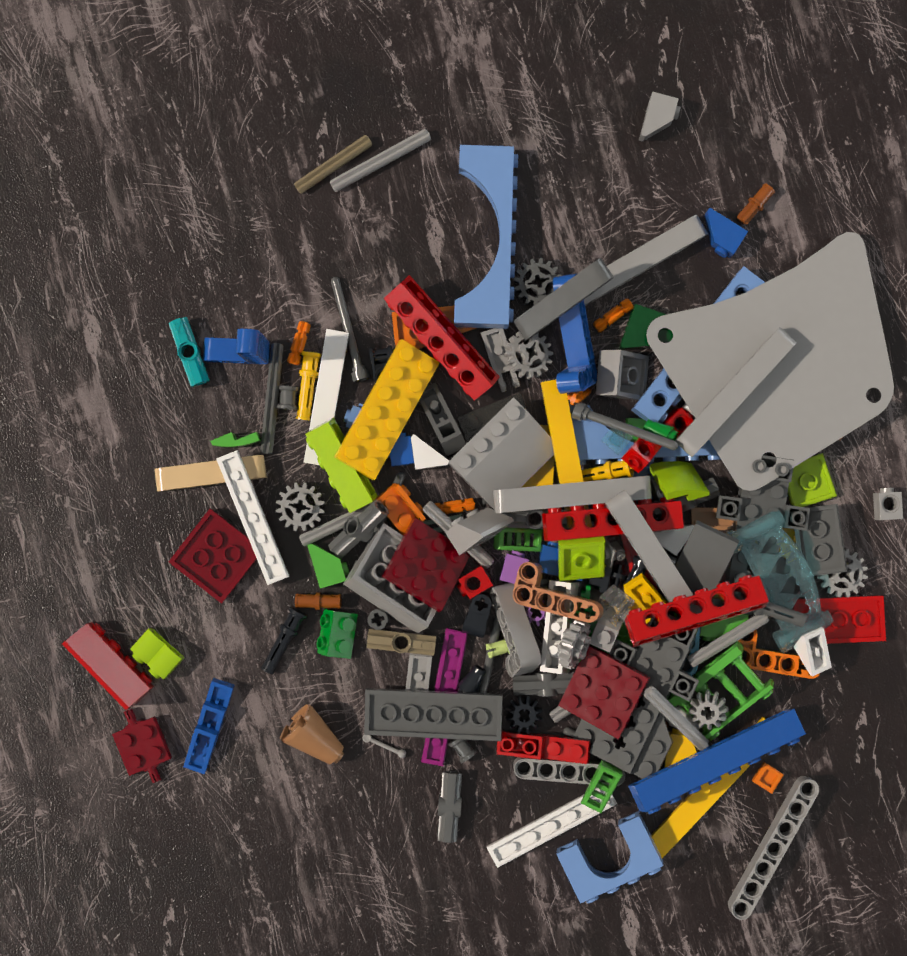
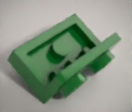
(337, 634)

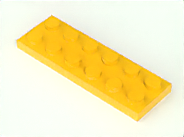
(387, 409)

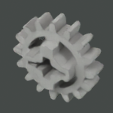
(519, 357)
(298, 517)
(848, 580)
(574, 644)

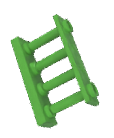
(716, 670)

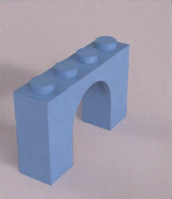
(591, 882)

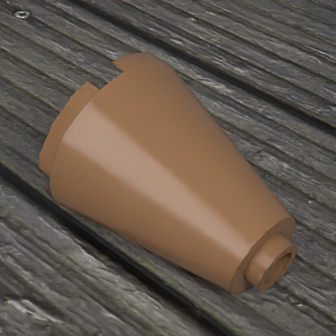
(312, 736)

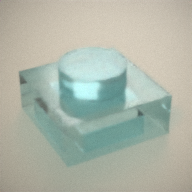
(616, 440)

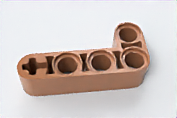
(558, 598)

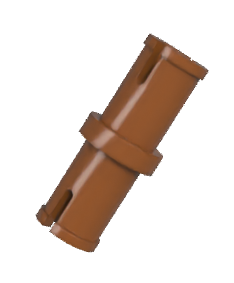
(318, 601)

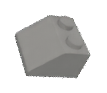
(622, 374)
(476, 529)

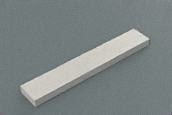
(328, 383)
(252, 517)
(543, 829)

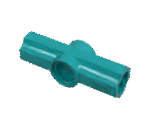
(185, 338)

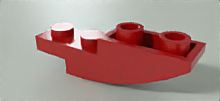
(544, 747)

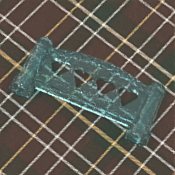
(752, 541)

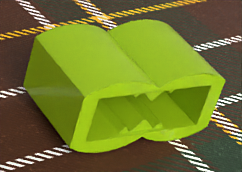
(156, 653)

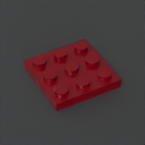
(215, 556)
(426, 565)
(604, 692)

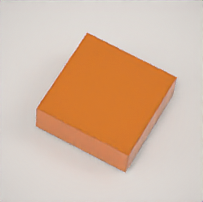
(767, 777)

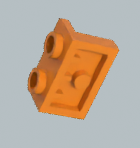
(400, 507)

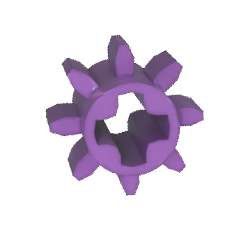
(536, 618)

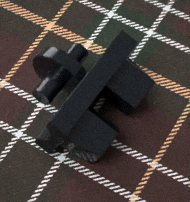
(603, 582)

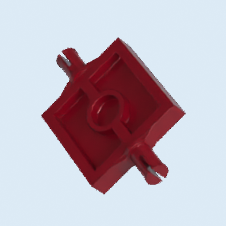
(142, 745)

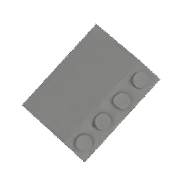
(504, 452)
(368, 582)

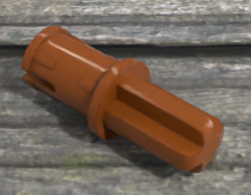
(755, 204)

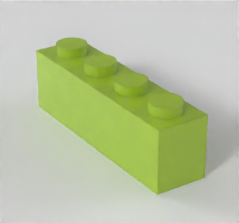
(352, 486)

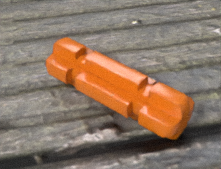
(613, 315)
(298, 343)
(577, 397)
(457, 506)

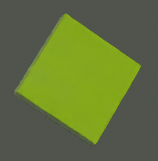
(810, 482)
(581, 558)

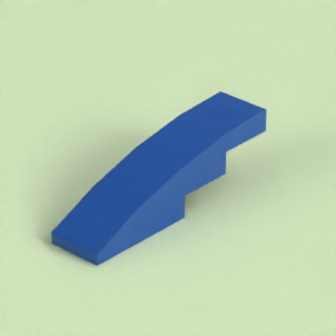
(209, 726)

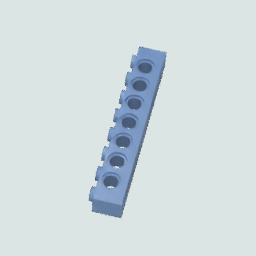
(645, 407)

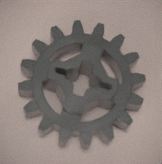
(528, 285)

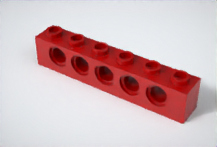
(441, 327)
(553, 530)
(754, 599)

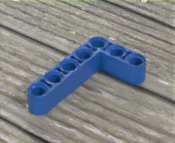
(578, 347)
(248, 348)

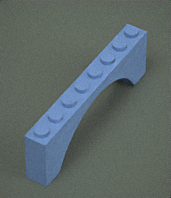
(493, 173)
(590, 447)

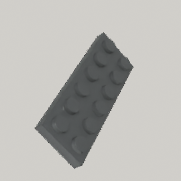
(433, 714)

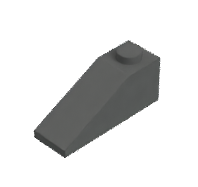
(442, 420)

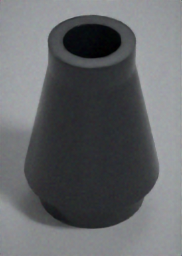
(473, 680)

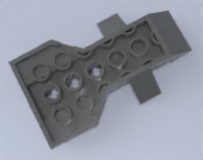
(752, 506)
(649, 739)

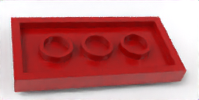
(854, 618)

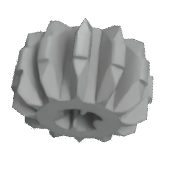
(716, 706)

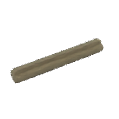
(333, 164)

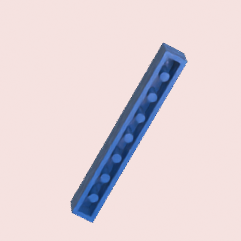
(717, 760)

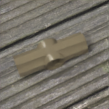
(386, 639)

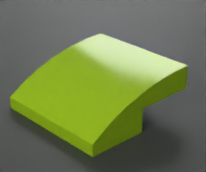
(678, 479)

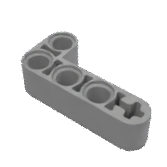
(517, 631)

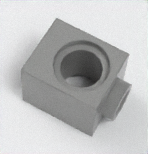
(894, 512)

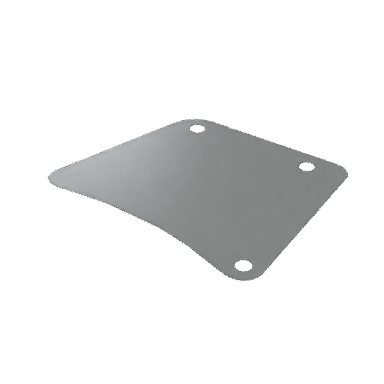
(814, 389)

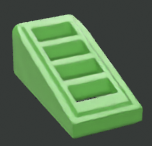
(537, 541)
(599, 774)

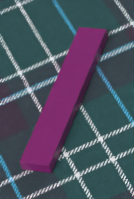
(447, 680)

